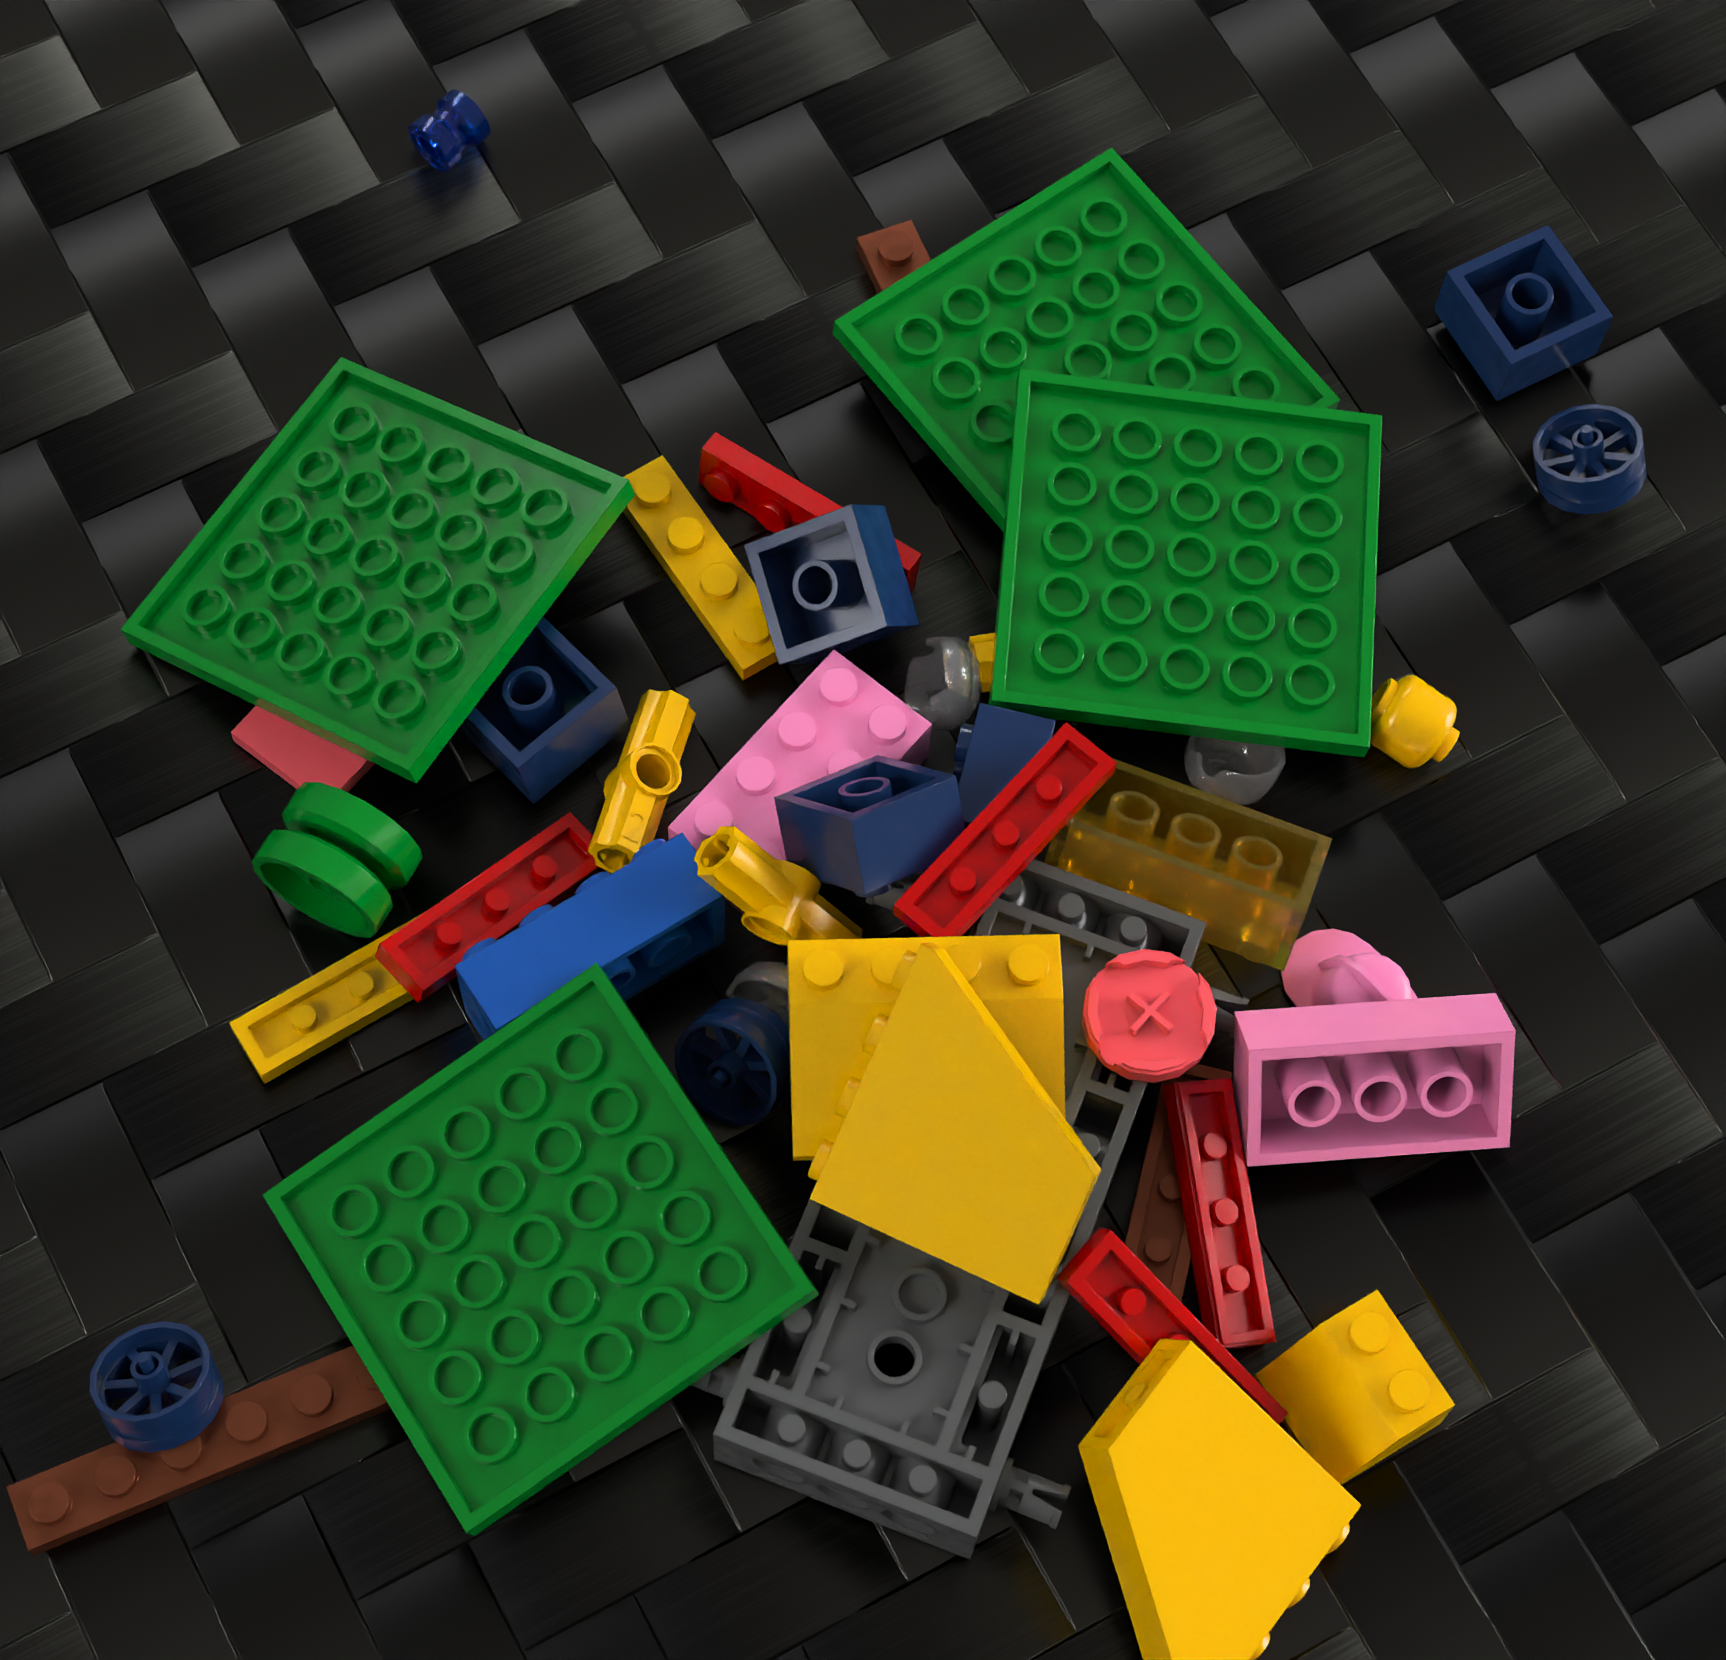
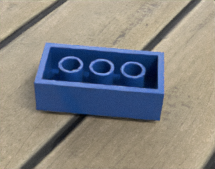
(630, 922)

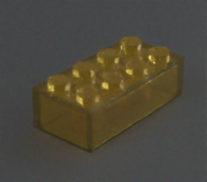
(1198, 858)

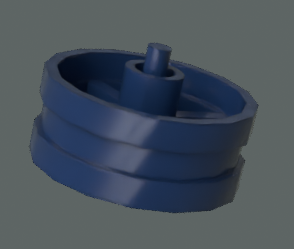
(1589, 441)
(722, 1084)
(151, 1358)

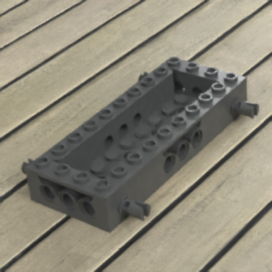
(937, 1443)

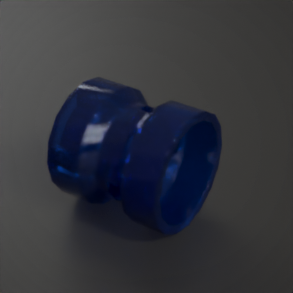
(449, 130)

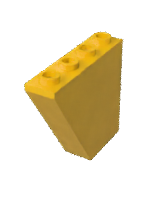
(955, 1138)
(1207, 1508)

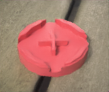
(1148, 1016)

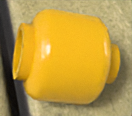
(1412, 721)

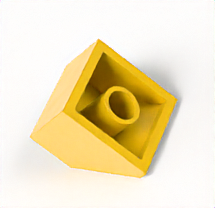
(1356, 1389)

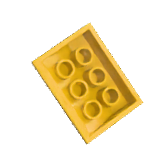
(846, 983)

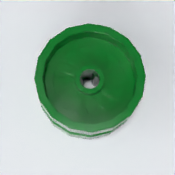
(337, 859)

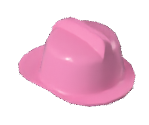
(1341, 969)

